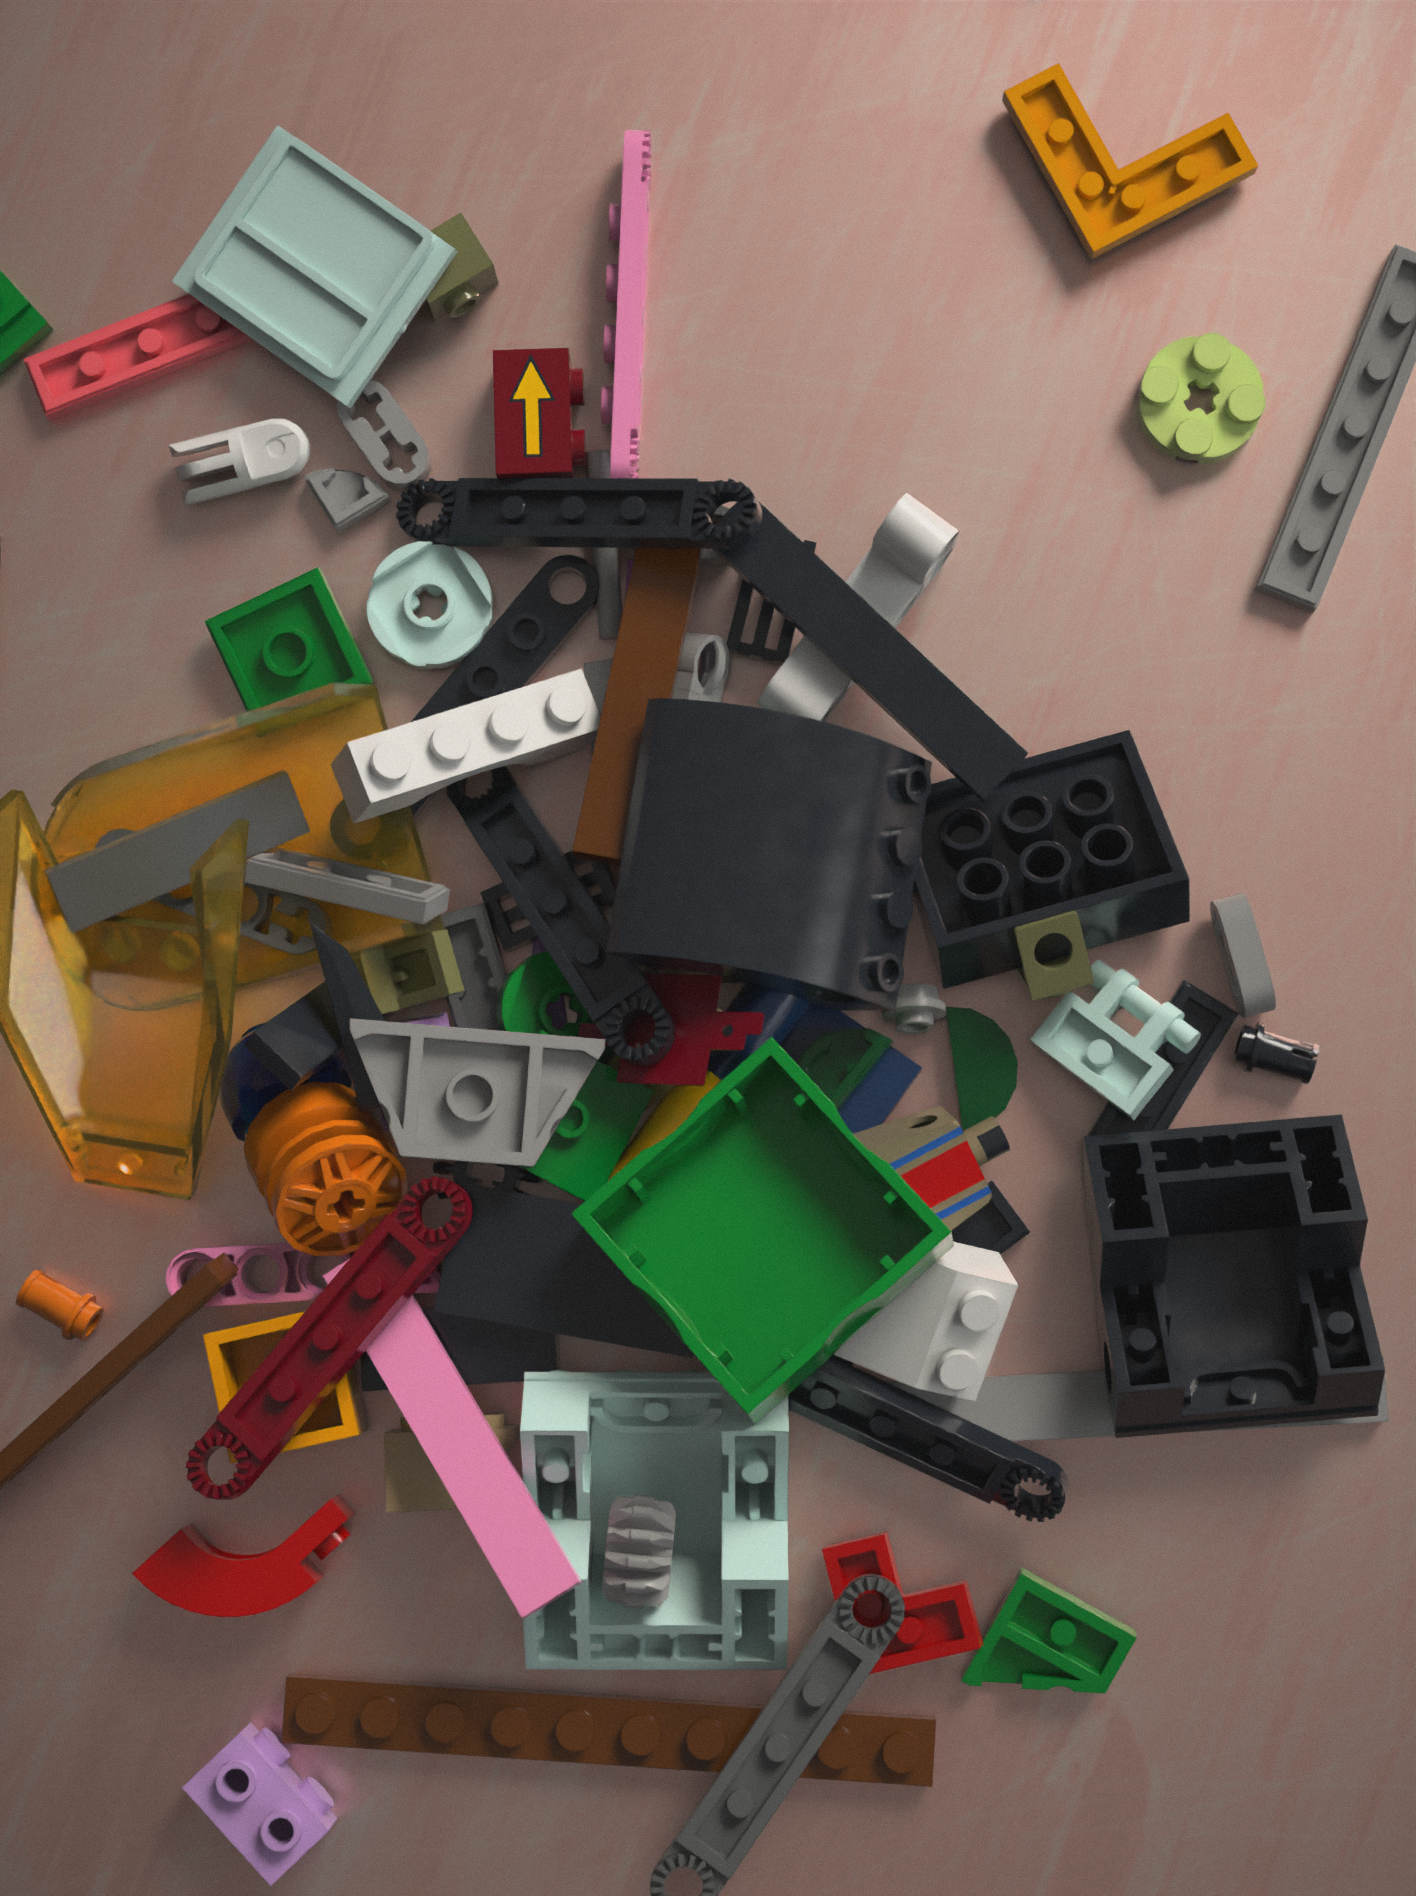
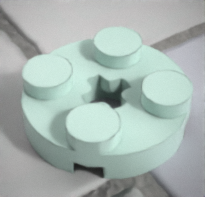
(394, 598)

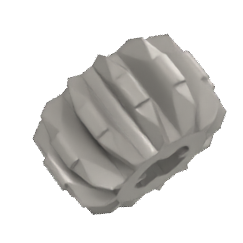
(639, 1551)

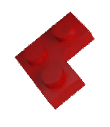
(935, 1619)

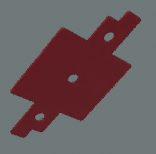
(698, 1029)

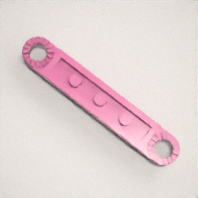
(627, 288)

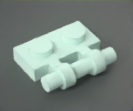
(1104, 1054)

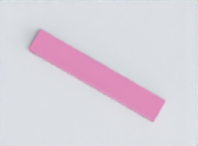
(470, 1460)

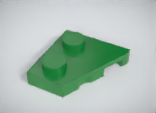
(1049, 1641)

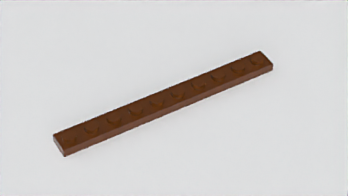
(585, 1728)

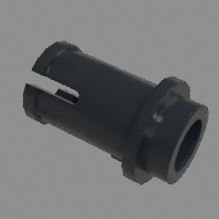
(1275, 1053)

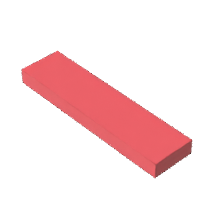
(129, 354)

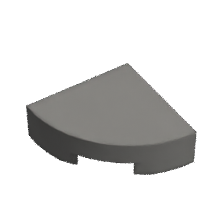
(346, 496)

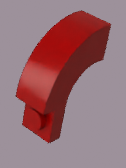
(223, 1583)

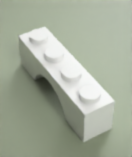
(433, 752)

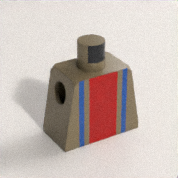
(940, 1159)

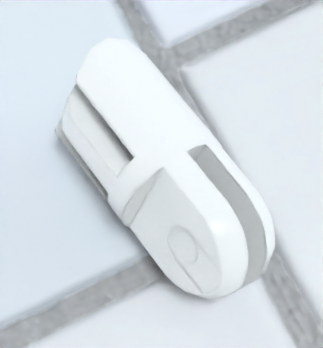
(258, 454)

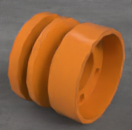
(323, 1168)

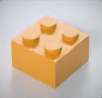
(240, 1351)

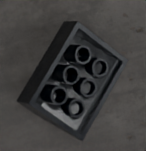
(1050, 840)

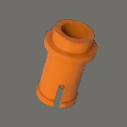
(60, 1305)

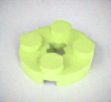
(1209, 364)

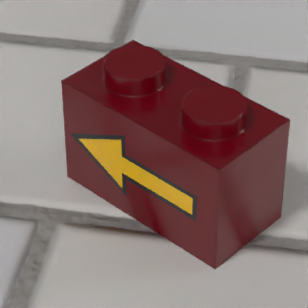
(535, 413)

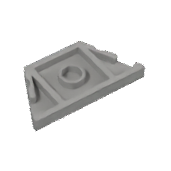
(471, 1088)

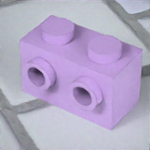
(262, 1802)

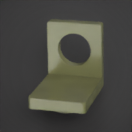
(1057, 975)

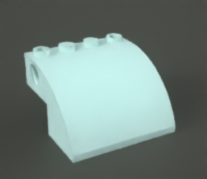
(728, 1481)

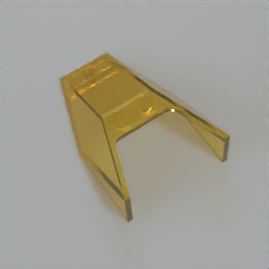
(122, 1019)

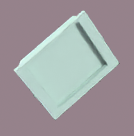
(314, 266)

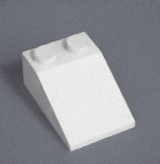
(941, 1326)

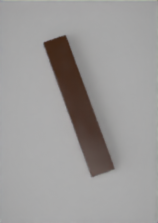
(641, 669)
(115, 1366)

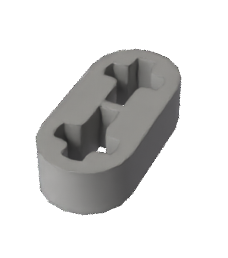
(395, 427)
(1242, 955)

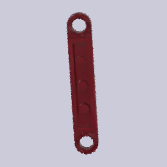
(328, 1338)

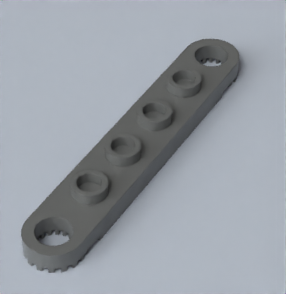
(781, 1740)

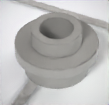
(916, 1008)

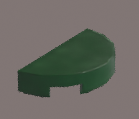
(843, 1060)
(981, 1065)

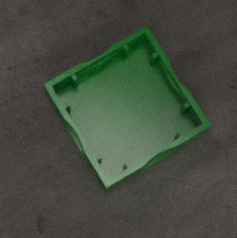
(764, 1230)

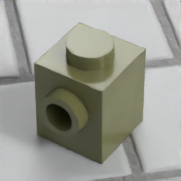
(465, 277)

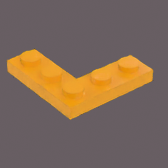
(1110, 202)

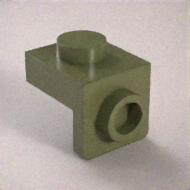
(410, 972)

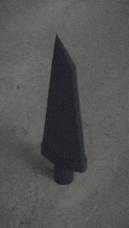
(349, 1000)

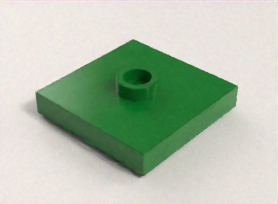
(287, 642)
(592, 1133)

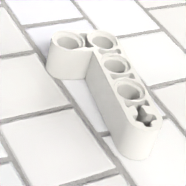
(890, 578)

